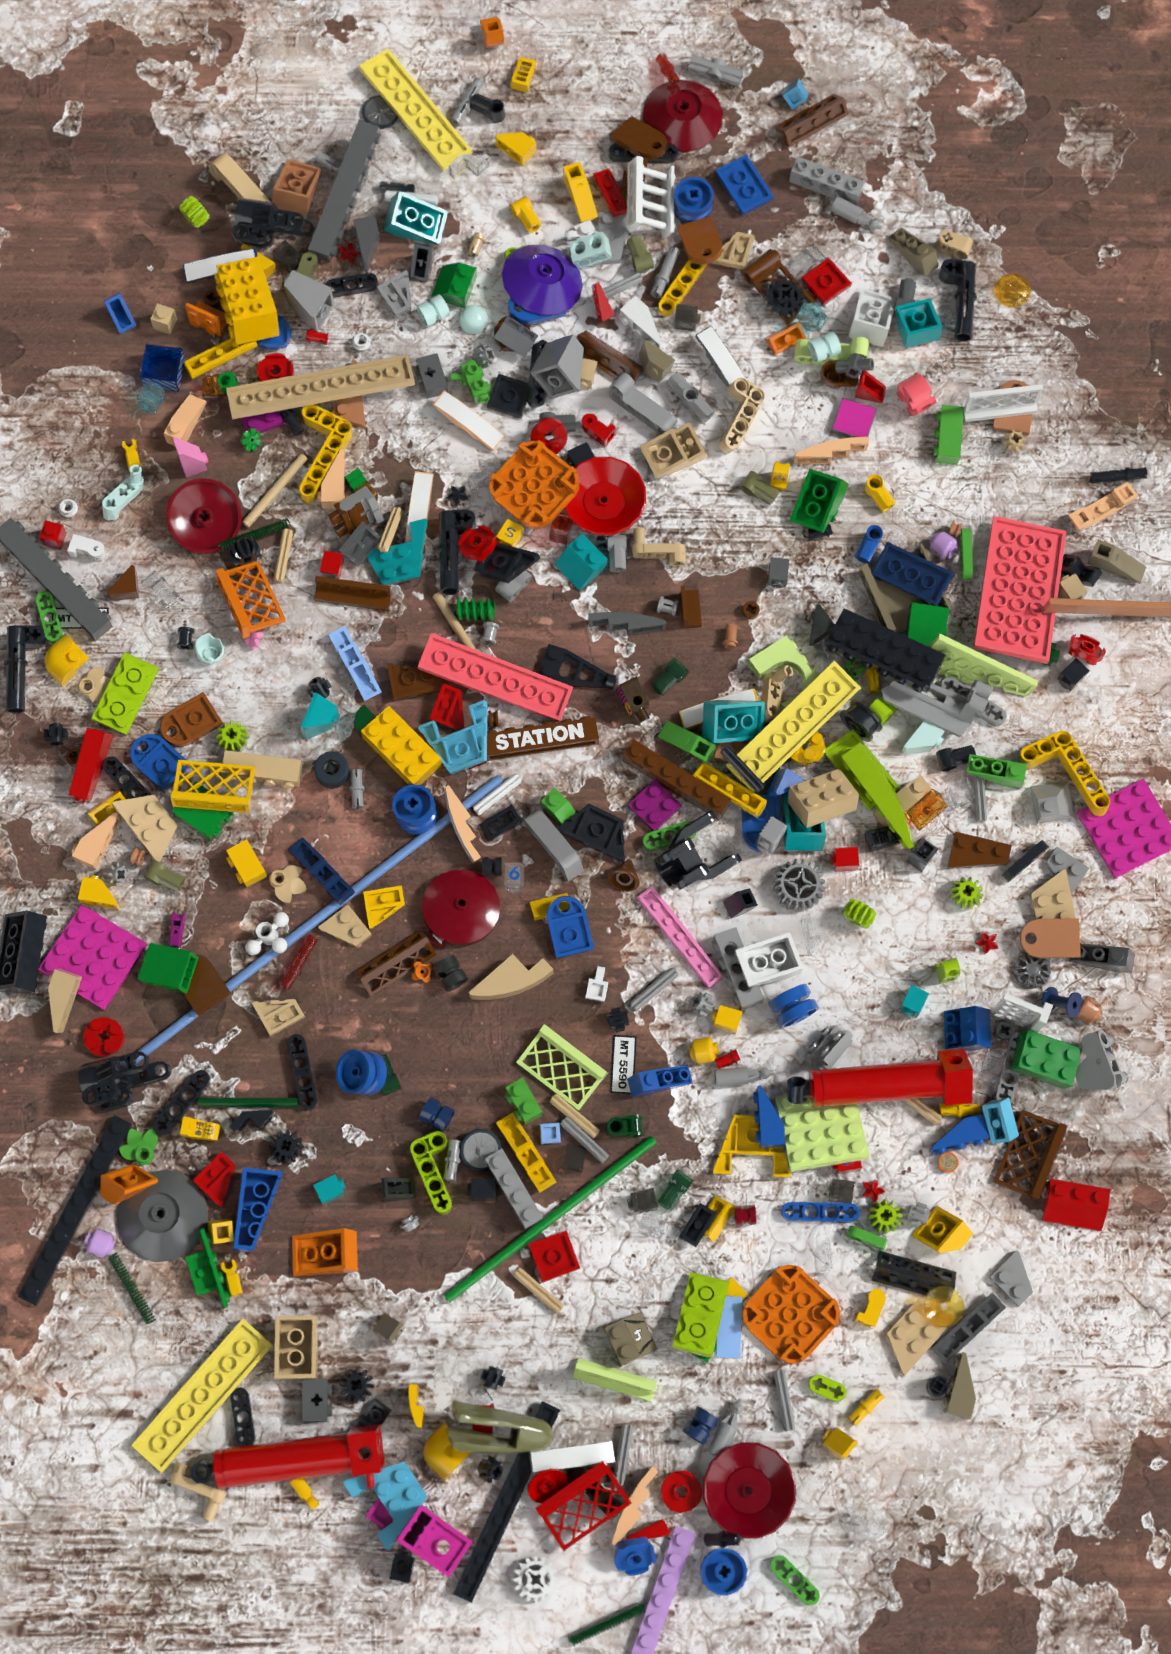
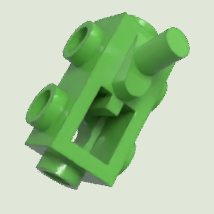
(472, 377)

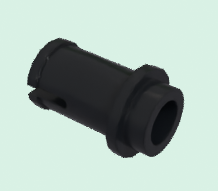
(813, 534)

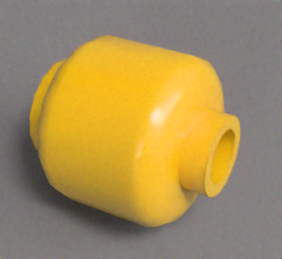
(703, 1050)

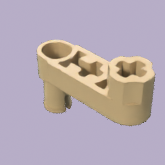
(674, 551)
(772, 691)
(181, 1477)

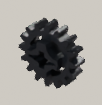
(782, 290)

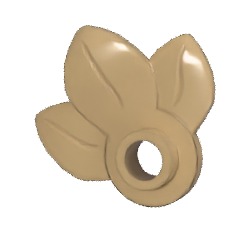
(98, 684)
(290, 884)

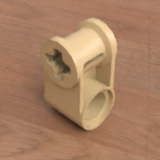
(956, 244)

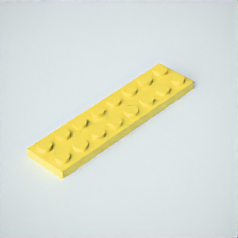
(414, 108)
(797, 723)
(202, 1395)

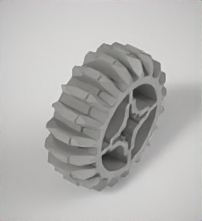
(792, 884)

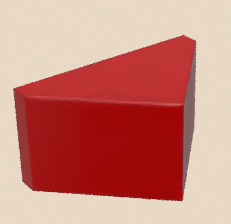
(870, 388)

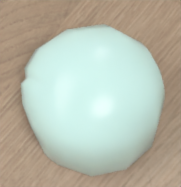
(473, 319)
(209, 648)

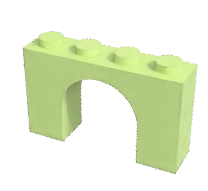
(778, 655)

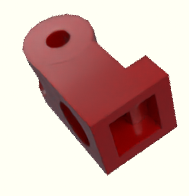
(597, 429)

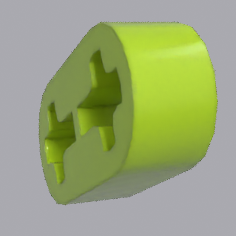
(825, 1392)

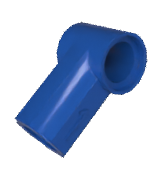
(869, 545)

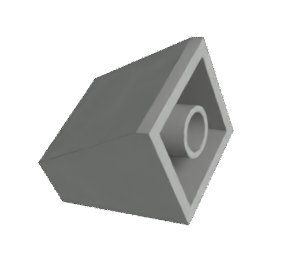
(309, 299)
(559, 366)

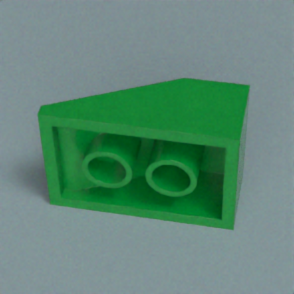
(818, 500)

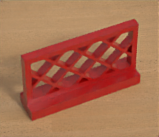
(574, 1489)

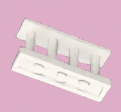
(636, 202)

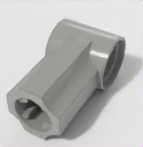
(617, 547)

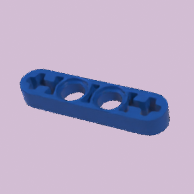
(820, 1212)

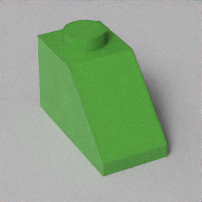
(557, 806)

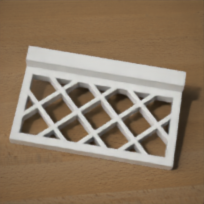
(1002, 403)
(1022, 1013)

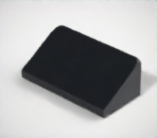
(697, 1225)

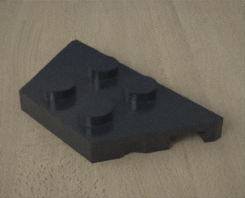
(506, 563)
(597, 830)

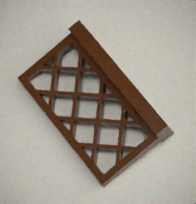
(1046, 1163)

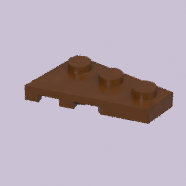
(412, 682)
(977, 851)

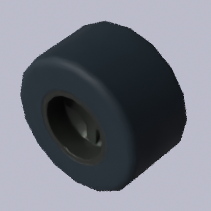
(328, 763)

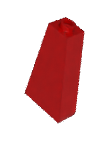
(89, 764)

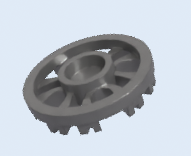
(1032, 971)

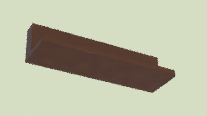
(607, 357)

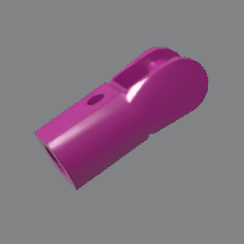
(176, 932)

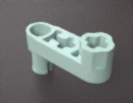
(114, 502)

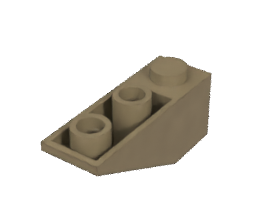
(916, 252)
(1116, 561)
(962, 1393)

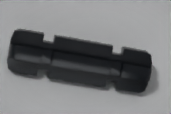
(394, 186)

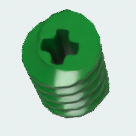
(475, 609)

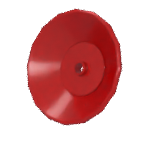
(608, 480)

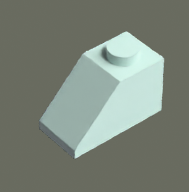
(924, 739)

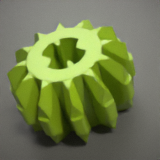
(194, 212)
(225, 735)
(972, 899)
(859, 913)
(879, 1210)

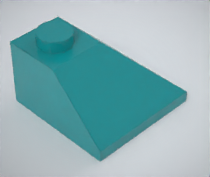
(319, 717)

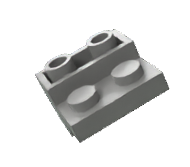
(829, 1046)

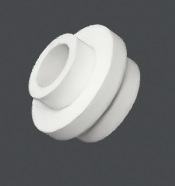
(361, 337)
(68, 503)

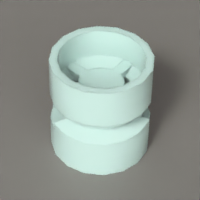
(433, 310)
(824, 347)

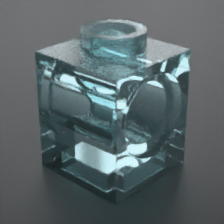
(812, 317)
(151, 397)

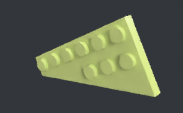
(969, 665)

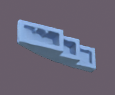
(354, 663)

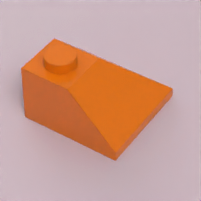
(125, 1183)

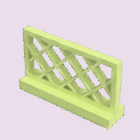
(572, 1053)
(614, 1379)

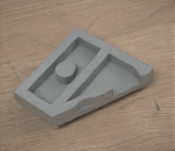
(397, 294)

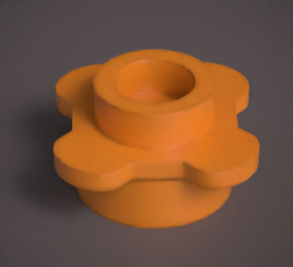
(427, 968)

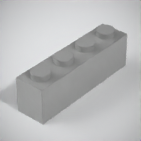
(513, 1188)

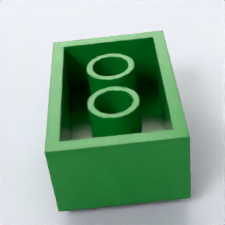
(1046, 1059)

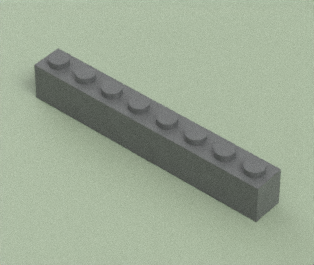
(344, 190)
(54, 580)

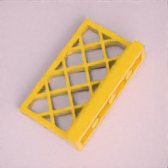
(208, 800)

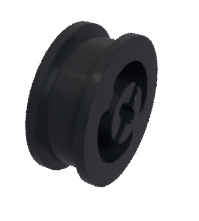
(861, 720)

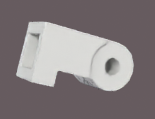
(86, 547)

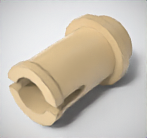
(476, 243)

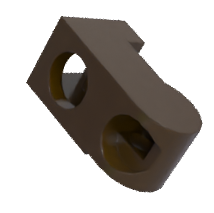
(603, 1498)

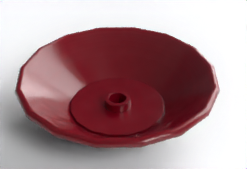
(686, 128)
(771, 1485)

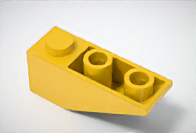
(579, 191)

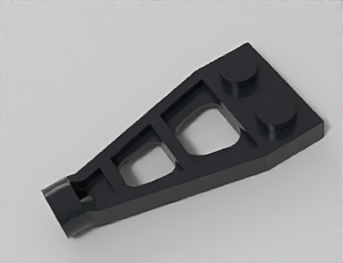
(556, 656)

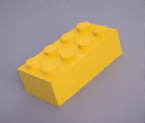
(401, 747)

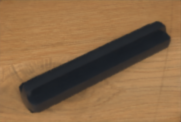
(742, 768)

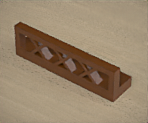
(812, 119)
(352, 593)
(391, 958)

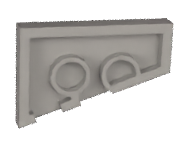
(616, 232)

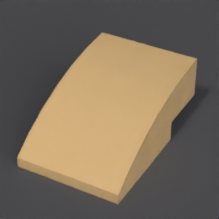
(673, 451)

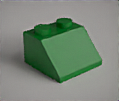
(455, 283)

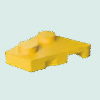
(382, 904)

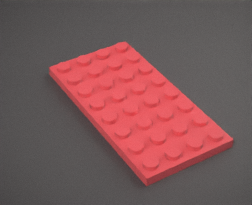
(1017, 582)

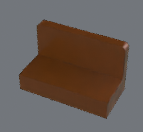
(690, 608)

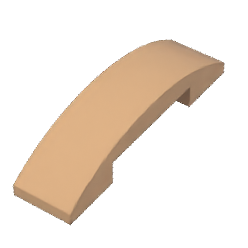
(1103, 508)

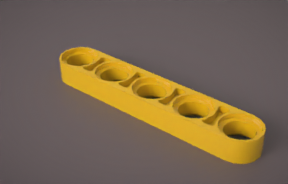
(684, 288)

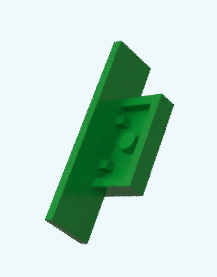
(204, 1271)

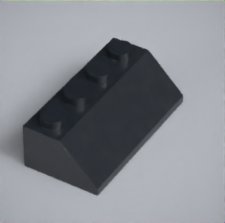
(21, 951)

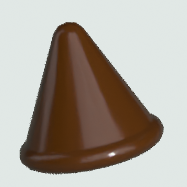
(624, 877)

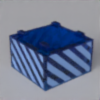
(163, 366)

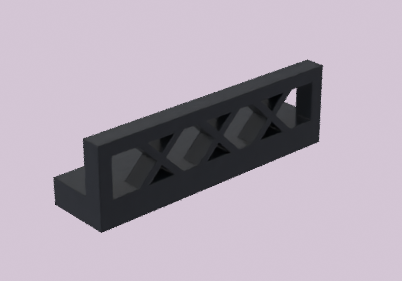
(910, 1279)

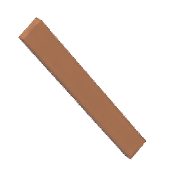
(1108, 607)

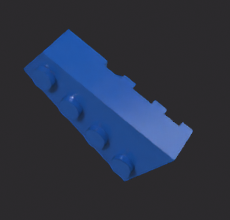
(255, 1200)

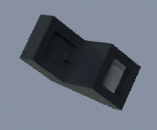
(1086, 574)
(259, 1117)

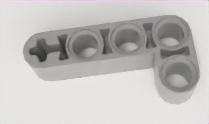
(642, 407)
(555, 844)

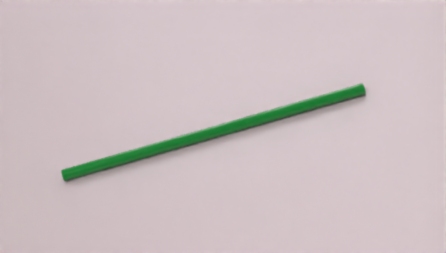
(550, 1219)

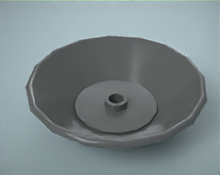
(174, 1232)

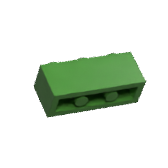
(948, 434)

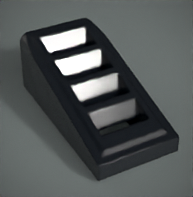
(505, 828)
(880, 845)

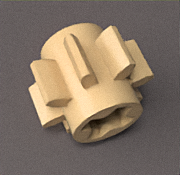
(1014, 441)

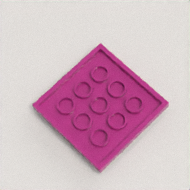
(1131, 829)
(96, 952)

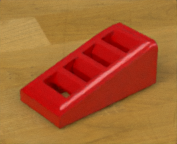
(602, 304)
(654, 1530)

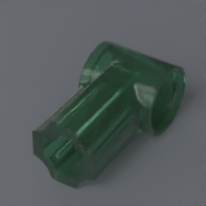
(672, 674)
(392, 1083)
(677, 1187)

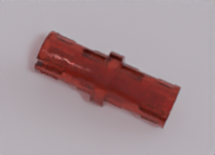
(667, 69)

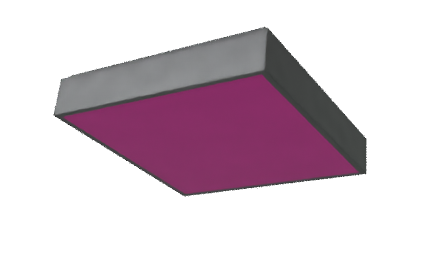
(853, 419)

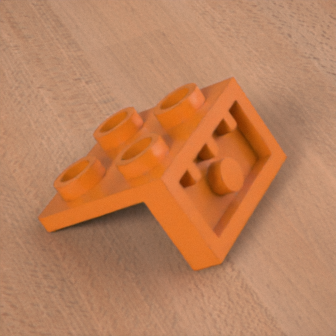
(206, 318)

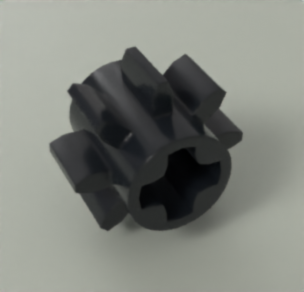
(319, 686)
(56, 734)
(617, 1019)
(493, 1377)
(490, 1469)

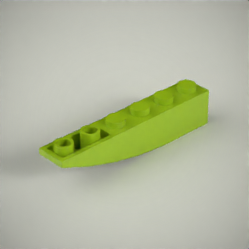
(878, 790)

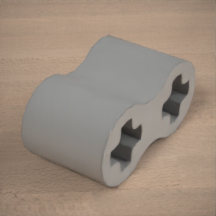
(511, 590)

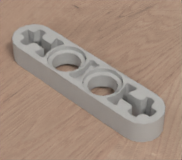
(995, 709)
(1006, 1070)

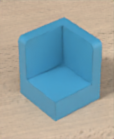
(795, 93)

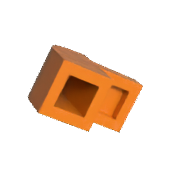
(492, 32)

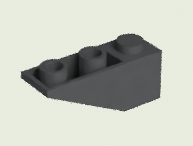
(368, 239)
(1106, 957)

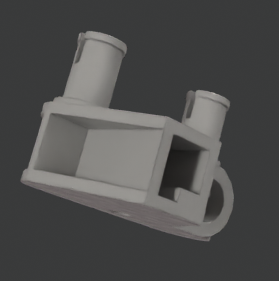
(1096, 1069)

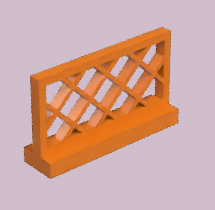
(236, 606)

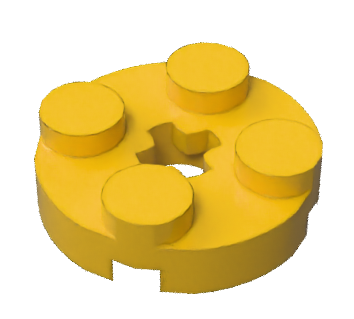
(811, 754)

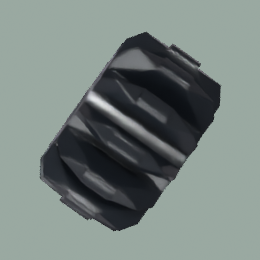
(244, 551)
(293, 1148)
(358, 1392)

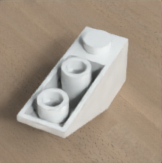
(639, 319)

